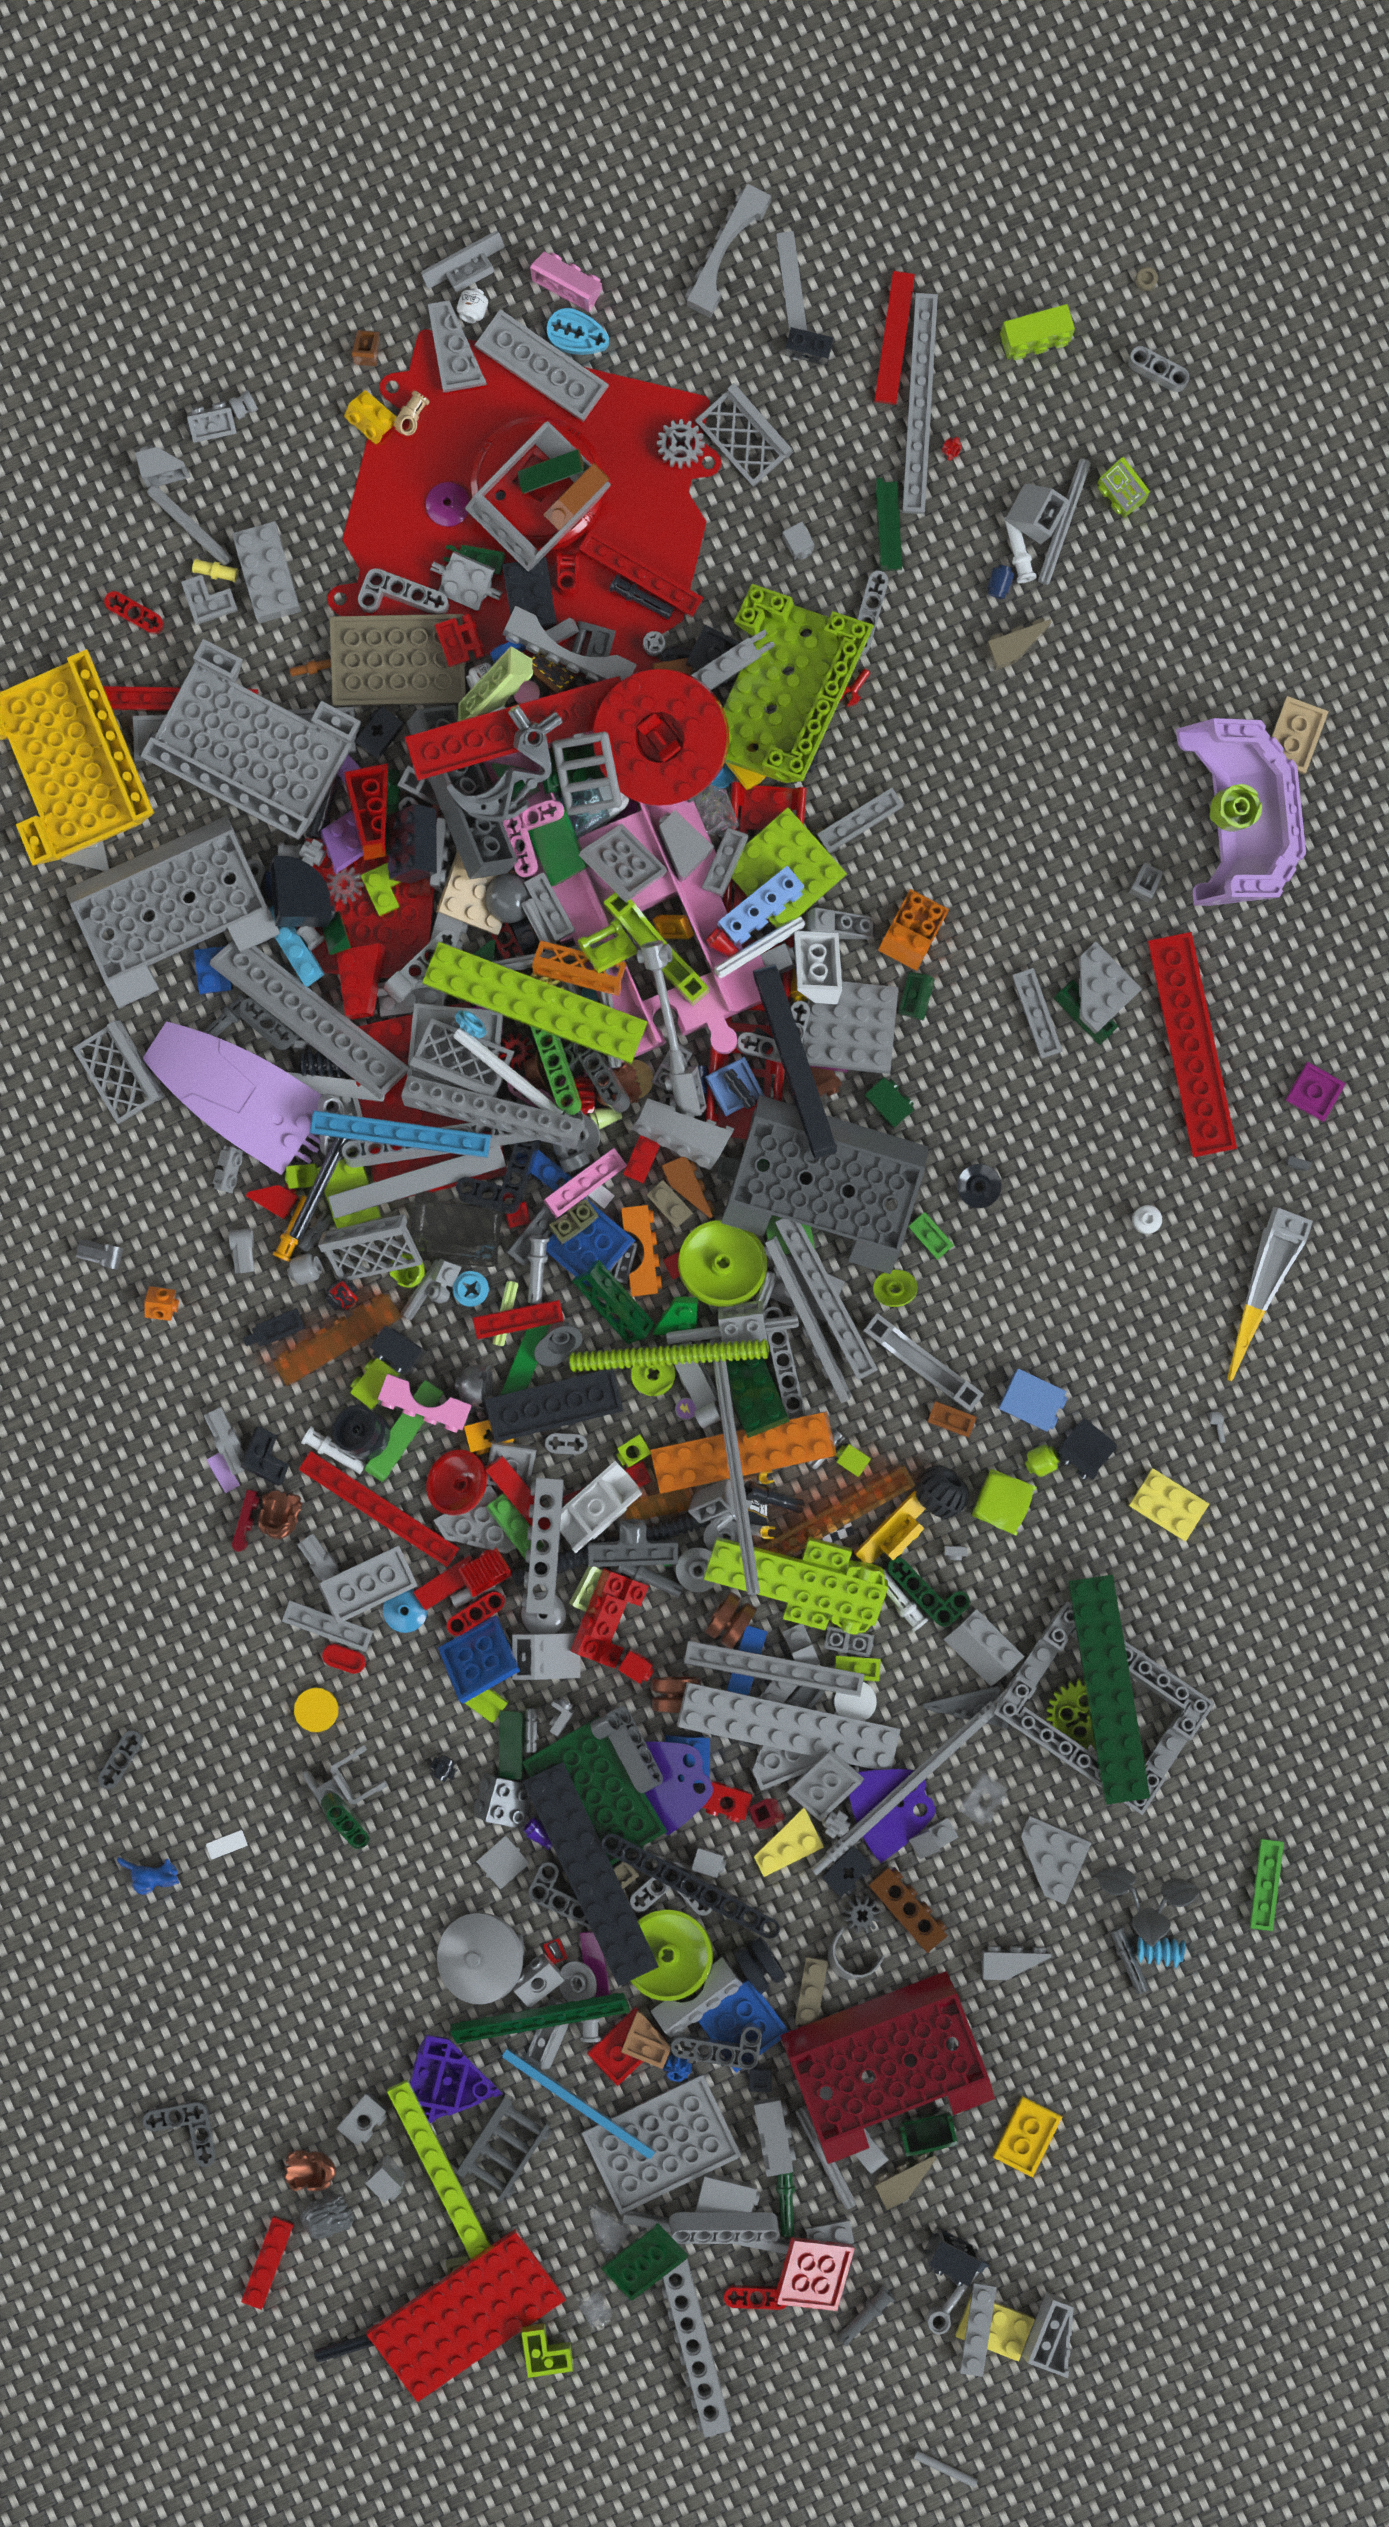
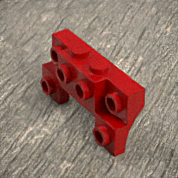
(603, 1617)

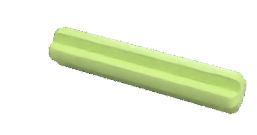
(507, 1304)

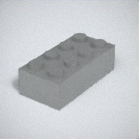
(266, 572)

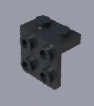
(1086, 1449)

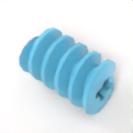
(1162, 1950)

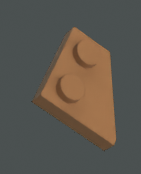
(646, 2042)

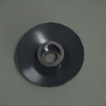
(987, 1177)

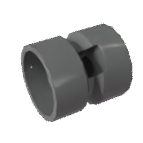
(571, 1160)

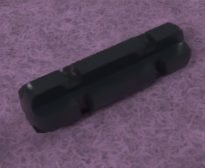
(739, 1089)

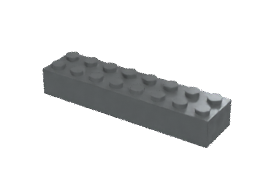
(480, 843)

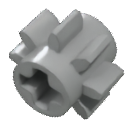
(312, 852)
(836, 1824)

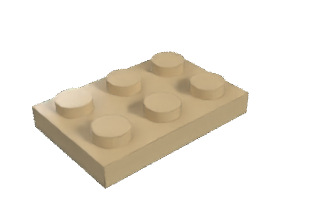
(1299, 731)

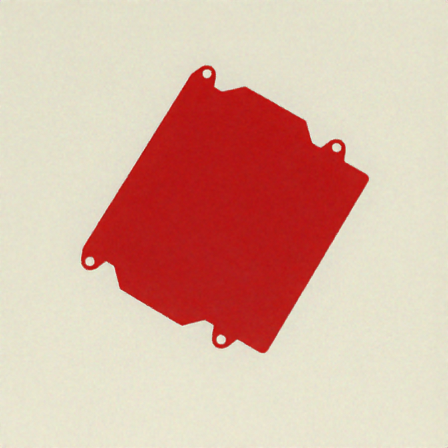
(641, 511)

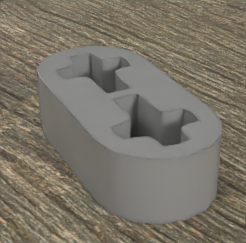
(566, 1438)

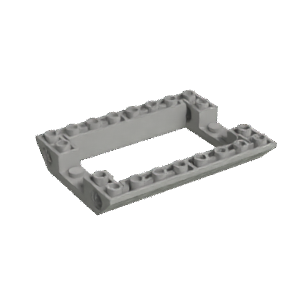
(1191, 1707)

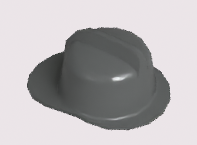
(557, 1344)

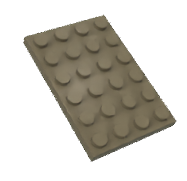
(392, 661)

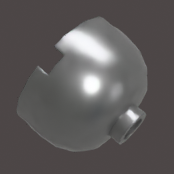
(475, 1385)

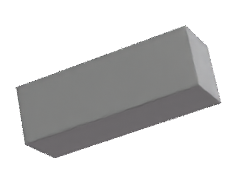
(563, 630)
(625, 1264)

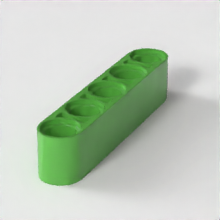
(558, 1072)
(403, 1433)

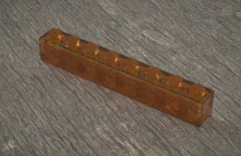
(840, 1512)

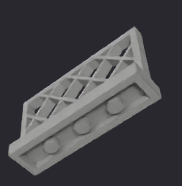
(759, 423)
(134, 1061)
(449, 1075)
(364, 1235)

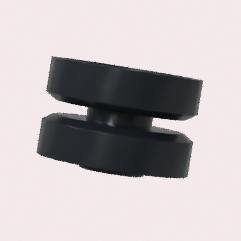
(361, 1432)
(762, 1963)

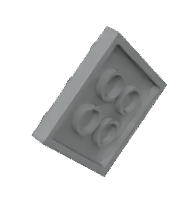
(623, 862)

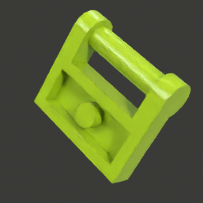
(610, 952)

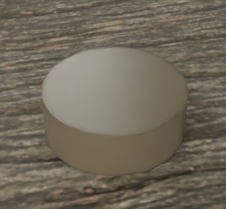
(1146, 279)

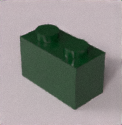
(889, 1102)

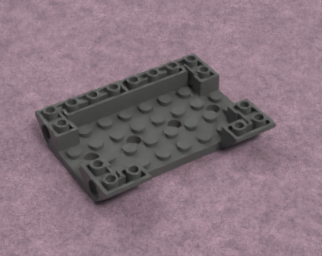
(865, 1158)

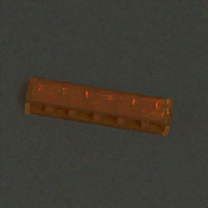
(337, 1340)

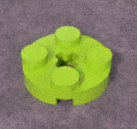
(650, 1386)

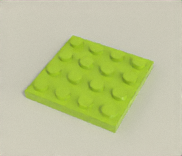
(791, 845)

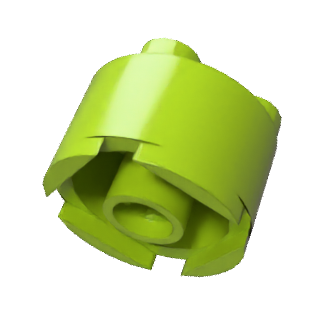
(1235, 808)

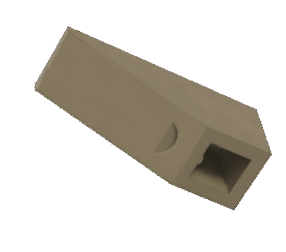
(1011, 647)
(900, 2184)

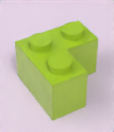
(544, 2358)

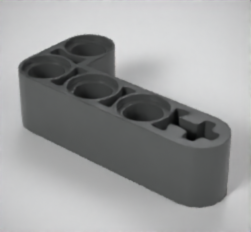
(588, 1060)
(629, 1747)
(552, 1891)
(716, 2046)

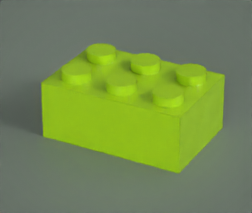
(1037, 332)
(345, 1179)

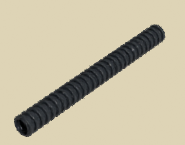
(653, 1533)

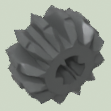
(853, 1915)

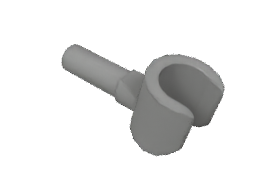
(1217, 1418)

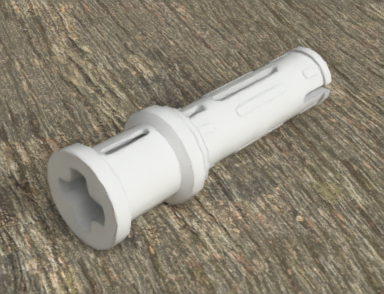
(1021, 557)
(324, 1445)
(907, 1608)

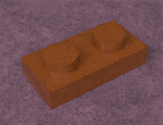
(951, 1419)

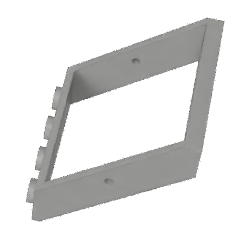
(553, 445)

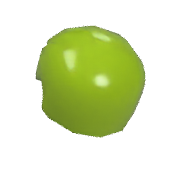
(409, 1276)

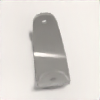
(837, 1969)

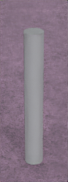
(944, 2468)

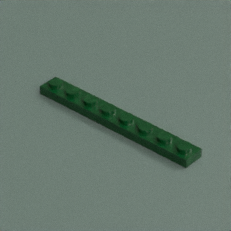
(540, 2018)

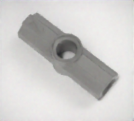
(226, 1439)
(320, 1561)

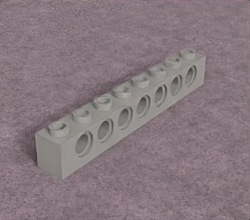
(491, 1112)
(719, 2420)

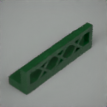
(888, 525)
(617, 1301)

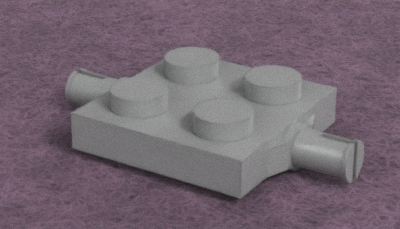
(466, 580)

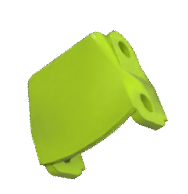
(1003, 1501)

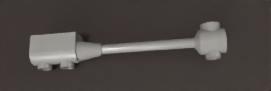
(682, 1079)

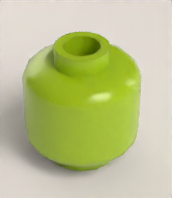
(1042, 1460)

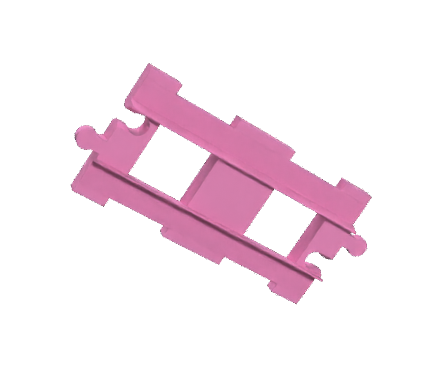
(584, 900)

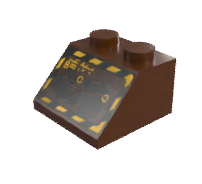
(552, 676)

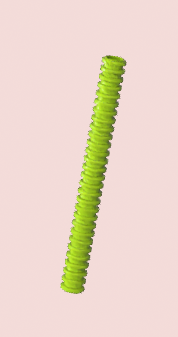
(669, 1355)

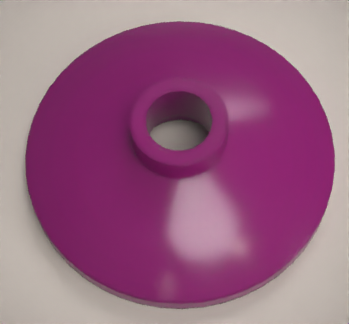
(451, 514)

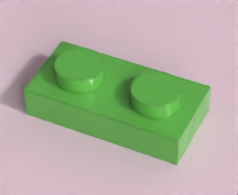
(930, 1235)

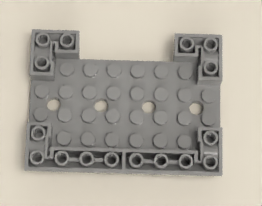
(158, 884)

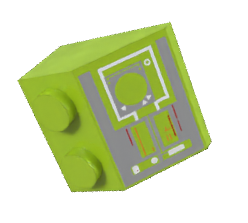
(1123, 488)

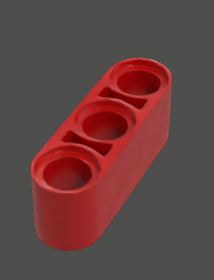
(468, 1621)

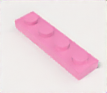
(585, 1183)

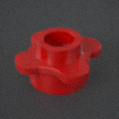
(951, 447)

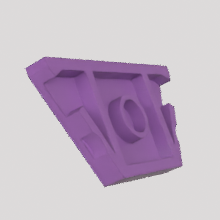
(342, 842)

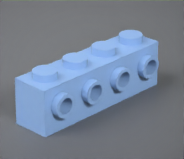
(761, 905)

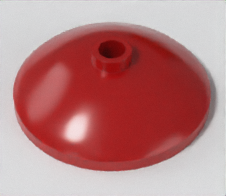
(449, 1476)

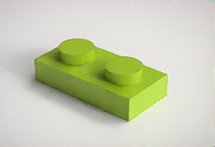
(868, 1666)

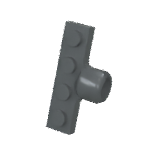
(632, 1548)

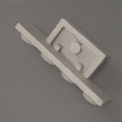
(465, 265)

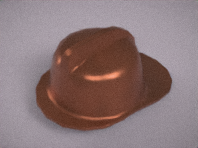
(536, 1073)

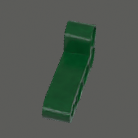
(923, 1588)

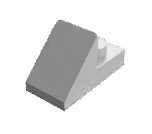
(801, 1645)
(933, 1838)

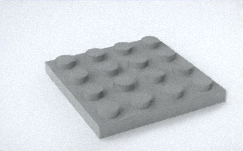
(421, 1017)
(855, 1030)

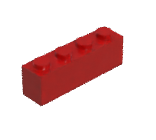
(368, 803)

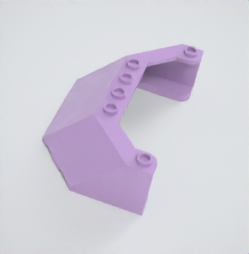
(1264, 855)

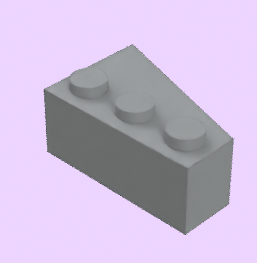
(774, 2136)
(1050, 2336)

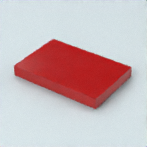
(608, 2052)

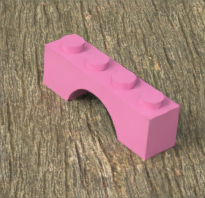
(397, 1393)

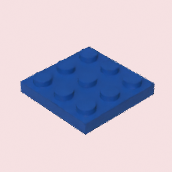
(599, 1241)
(479, 1659)
(735, 2012)

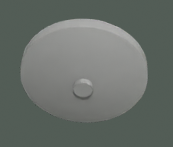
(479, 1958)

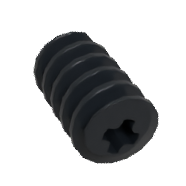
(318, 1063)

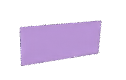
(222, 1472)

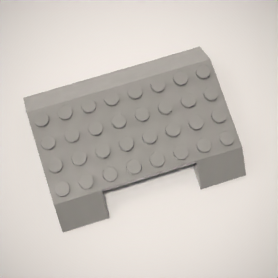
(250, 746)

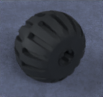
(941, 1491)

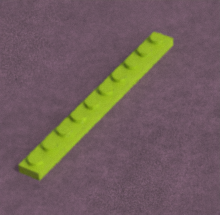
(438, 2168)

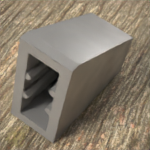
(683, 844)
(726, 2195)

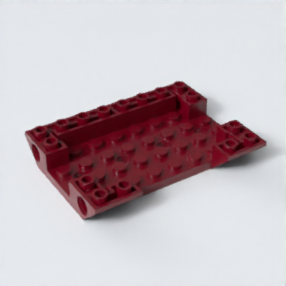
(877, 2039)

